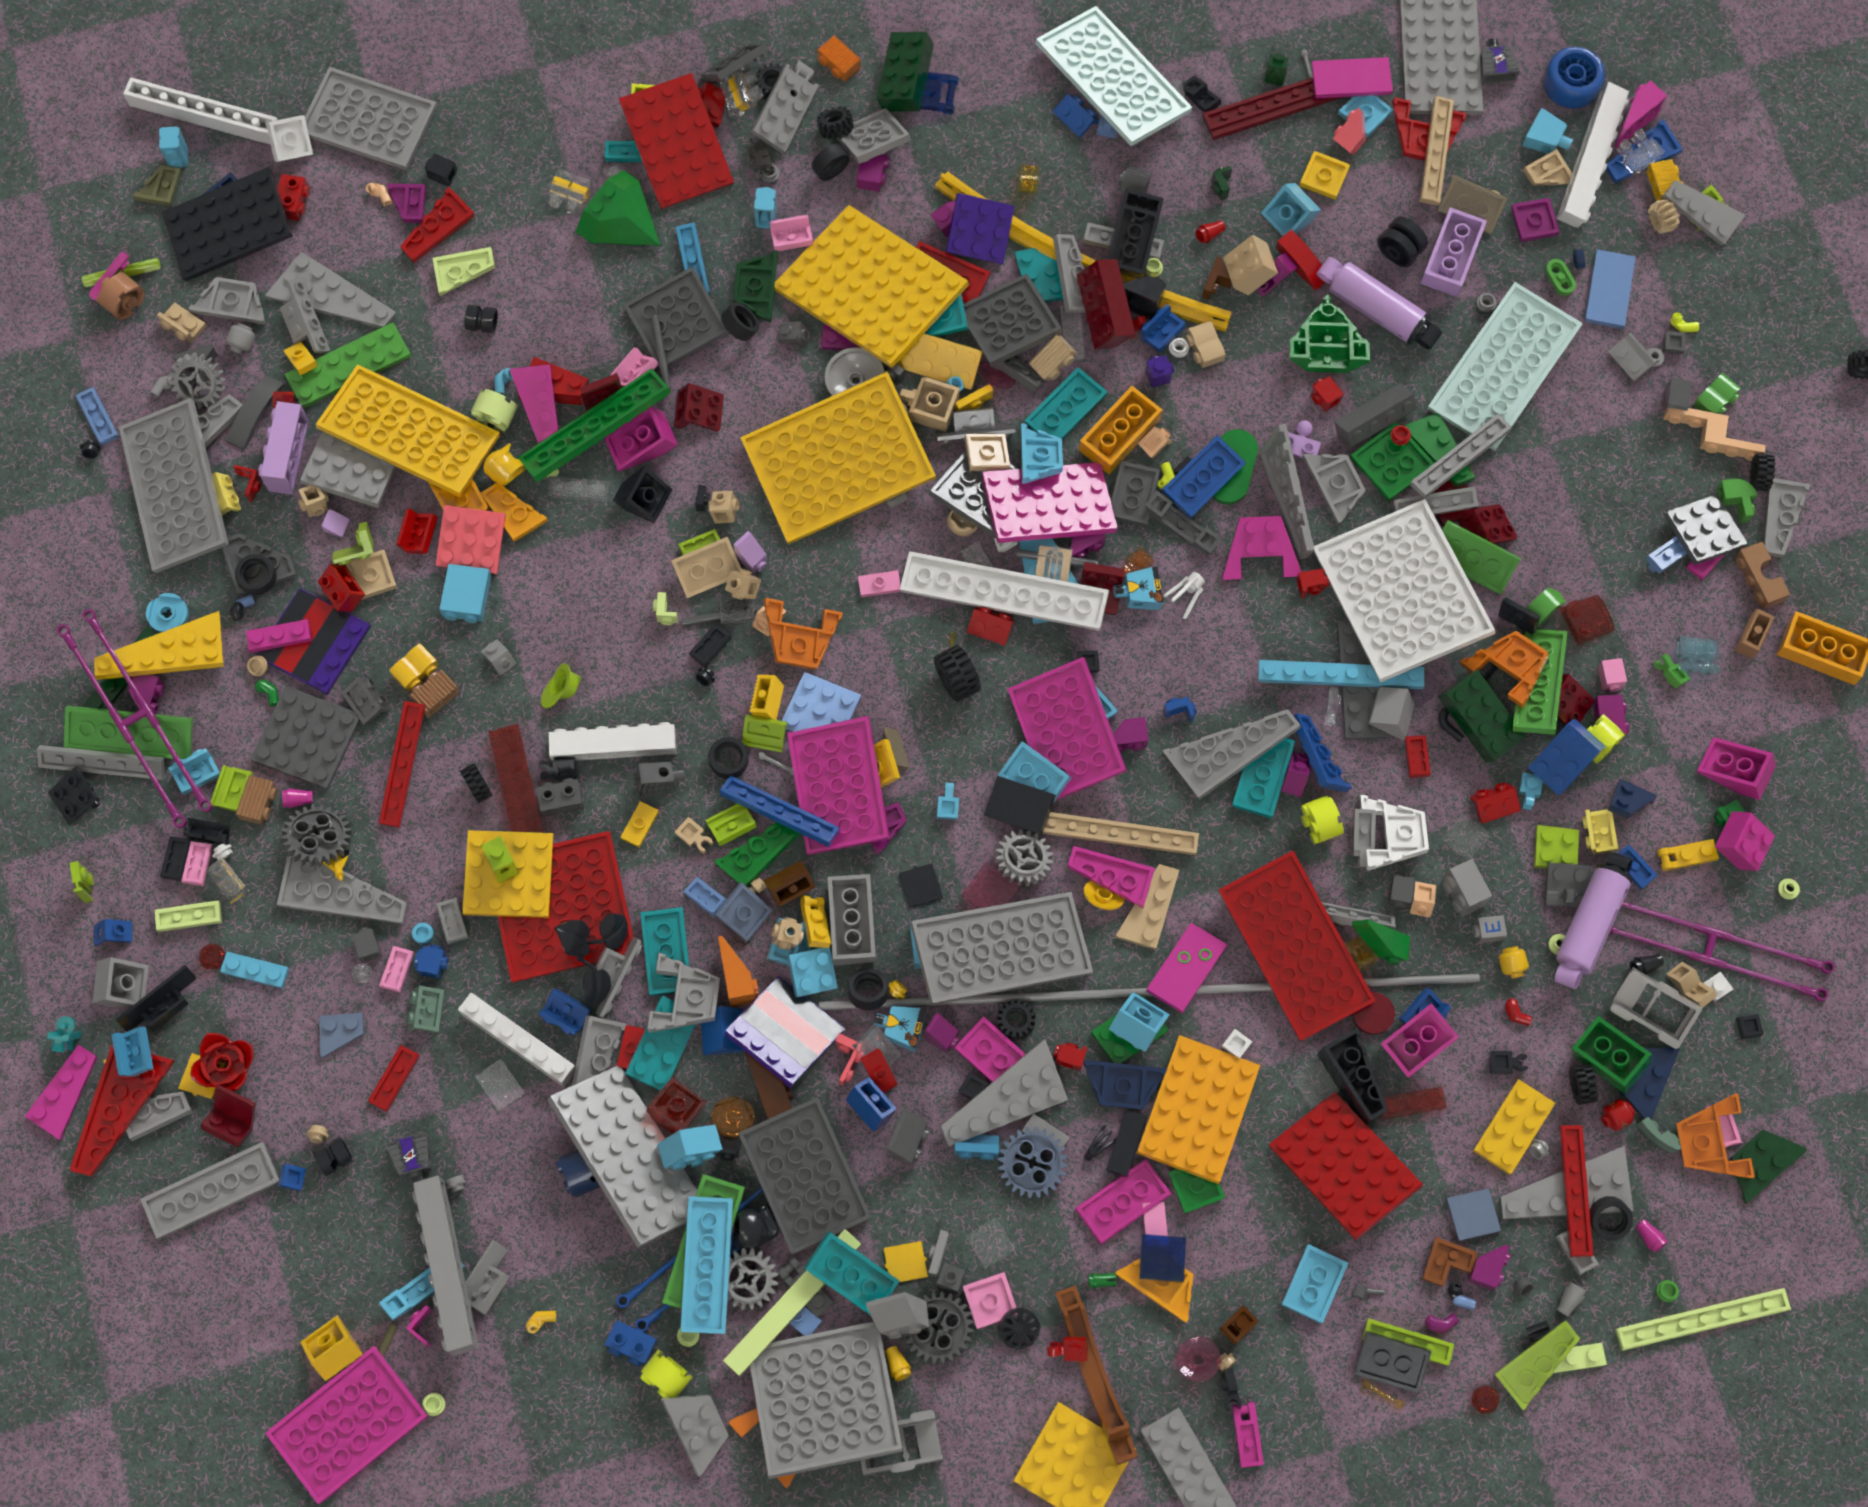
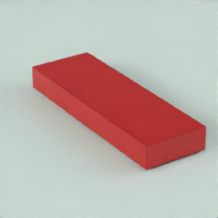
(393, 1078)

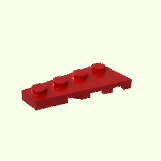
(442, 221)

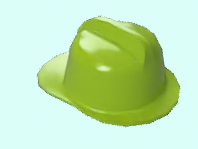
(561, 686)

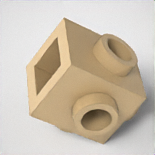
(313, 500)
(723, 506)
(742, 584)
(782, 938)

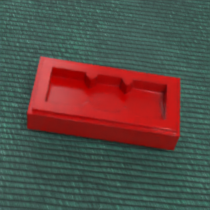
(1417, 756)
(629, 1044)
(879, 1070)

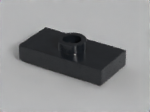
(1519, 616)
(710, 645)
(175, 858)

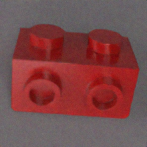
(714, 102)
(416, 532)
(990, 625)
(1495, 802)

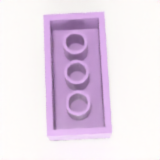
(1453, 252)
(283, 447)

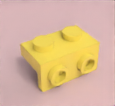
(225, 493)
(1601, 830)

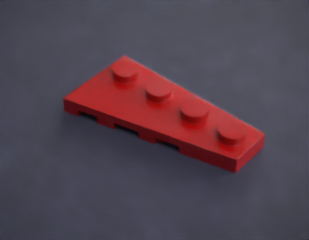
(976, 276)

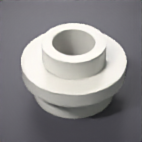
(1179, 342)
(222, 851)

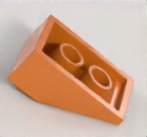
(739, 983)

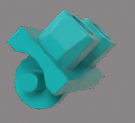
(63, 1037)

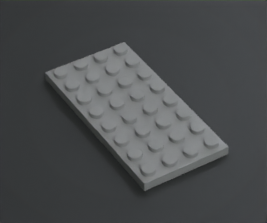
(1441, 54)
(173, 485)
(1001, 948)
(623, 1154)

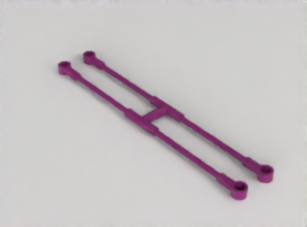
(144, 711)
(1707, 958)

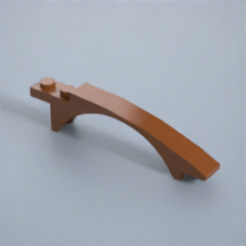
(1103, 1399)

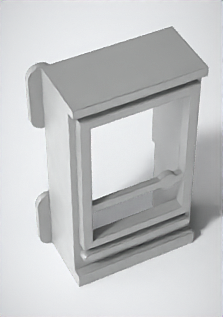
(1631, 991)
(927, 1442)

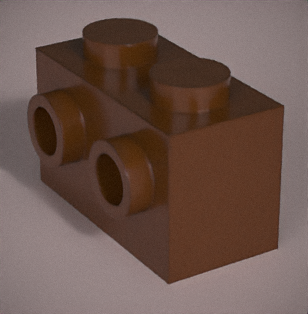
(789, 883)

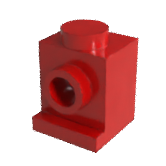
(1312, 582)
(1070, 1056)

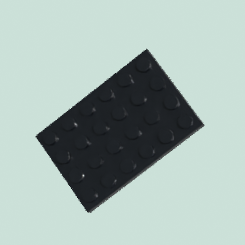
(227, 224)

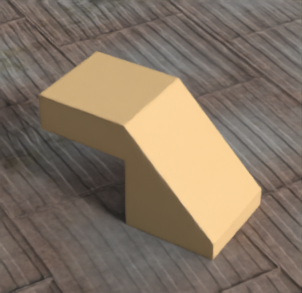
(1689, 984)

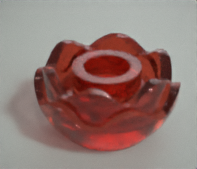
(217, 959)
(1478, 1399)

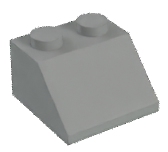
(119, 982)
(899, 1314)

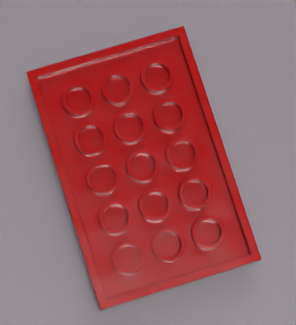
(676, 141)
(1345, 1166)

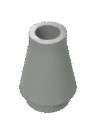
(1570, 1299)

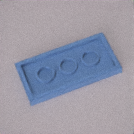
(1610, 289)

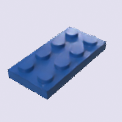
(1203, 476)

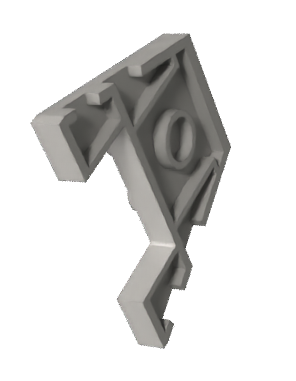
(694, 997)

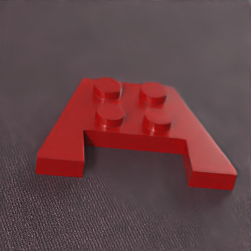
(1414, 133)

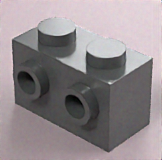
(1135, 179)
(560, 797)

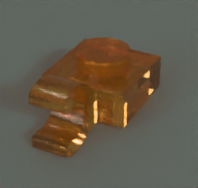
(1137, 561)

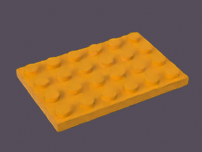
(1198, 1109)

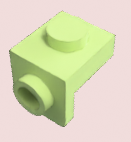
(660, 608)

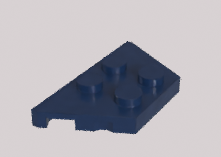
(1123, 1084)
(1649, 1086)

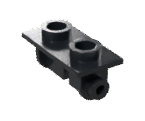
(207, 831)

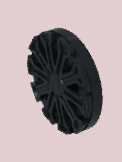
(1019, 1328)

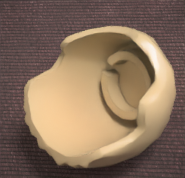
(960, 525)

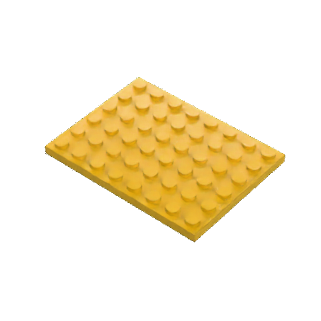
(870, 285)
(838, 457)

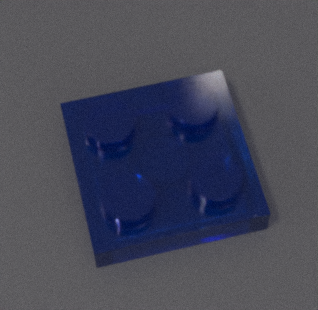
(1162, 1258)

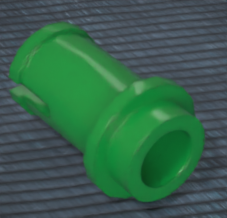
(1100, 1280)

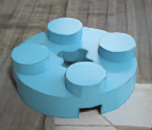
(160, 605)

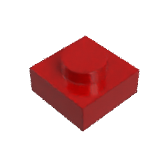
(287, 397)

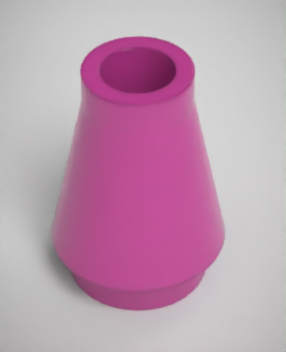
(294, 798)
(1652, 1237)

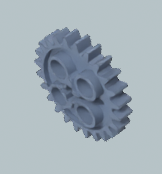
(1039, 1143)

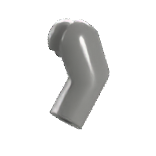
(161, 384)

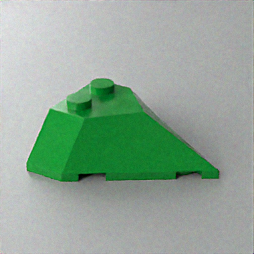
(618, 214)
(1328, 342)

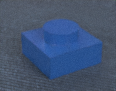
(292, 1177)

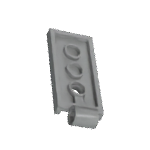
(782, 111)

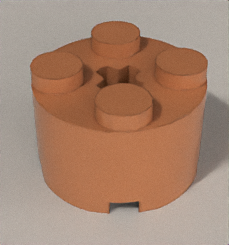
(120, 295)

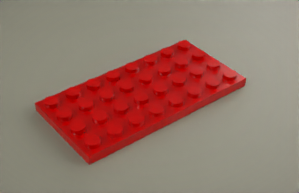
(1296, 945)

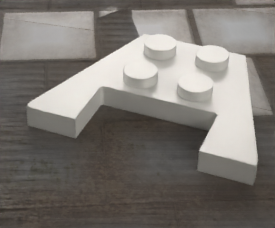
(1403, 830)

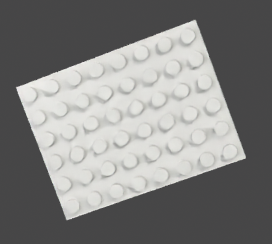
(1403, 590)

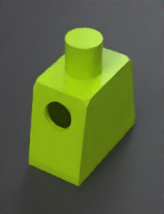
(499, 859)

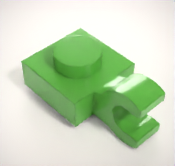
(1672, 672)

